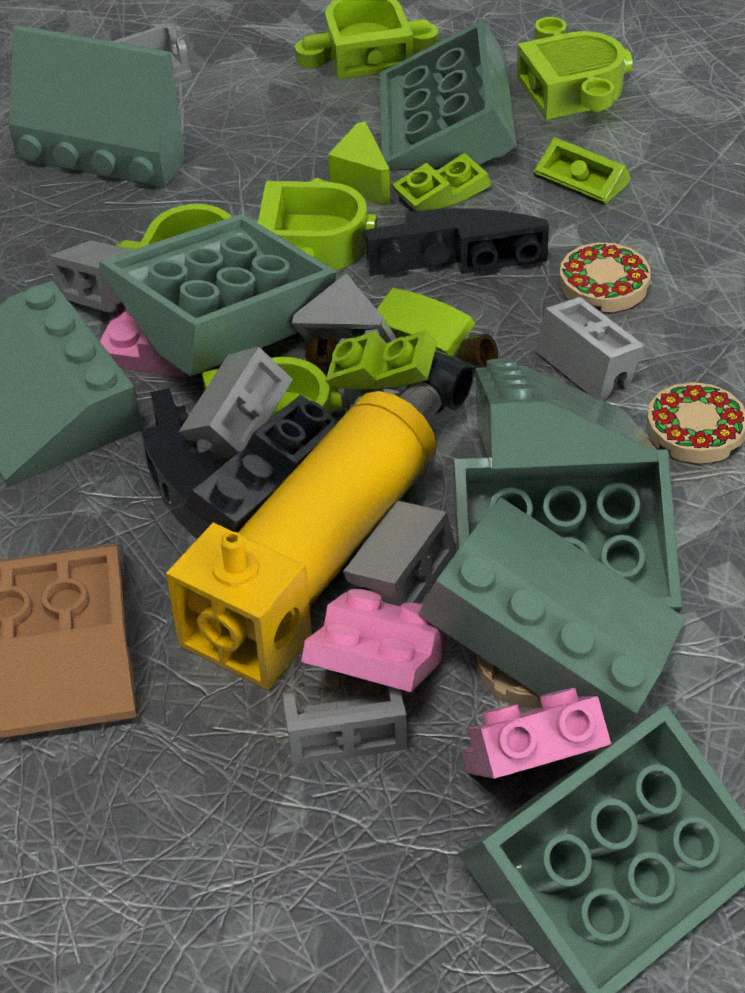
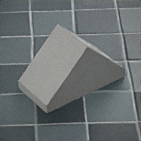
(339, 314)

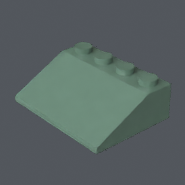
(448, 103)
(94, 106)
(216, 290)
(56, 386)
(546, 423)
(607, 510)
(553, 615)
(616, 856)

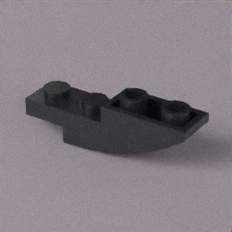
(461, 236)
(269, 457)
(174, 461)

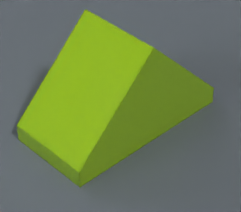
(360, 165)

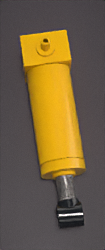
(250, 591)

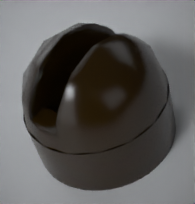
(321, 347)
(478, 350)

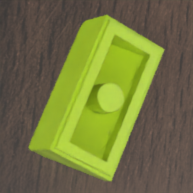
(582, 171)

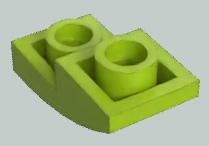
(442, 188)
(413, 313)
(374, 364)

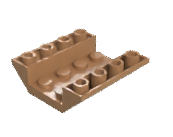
(63, 640)

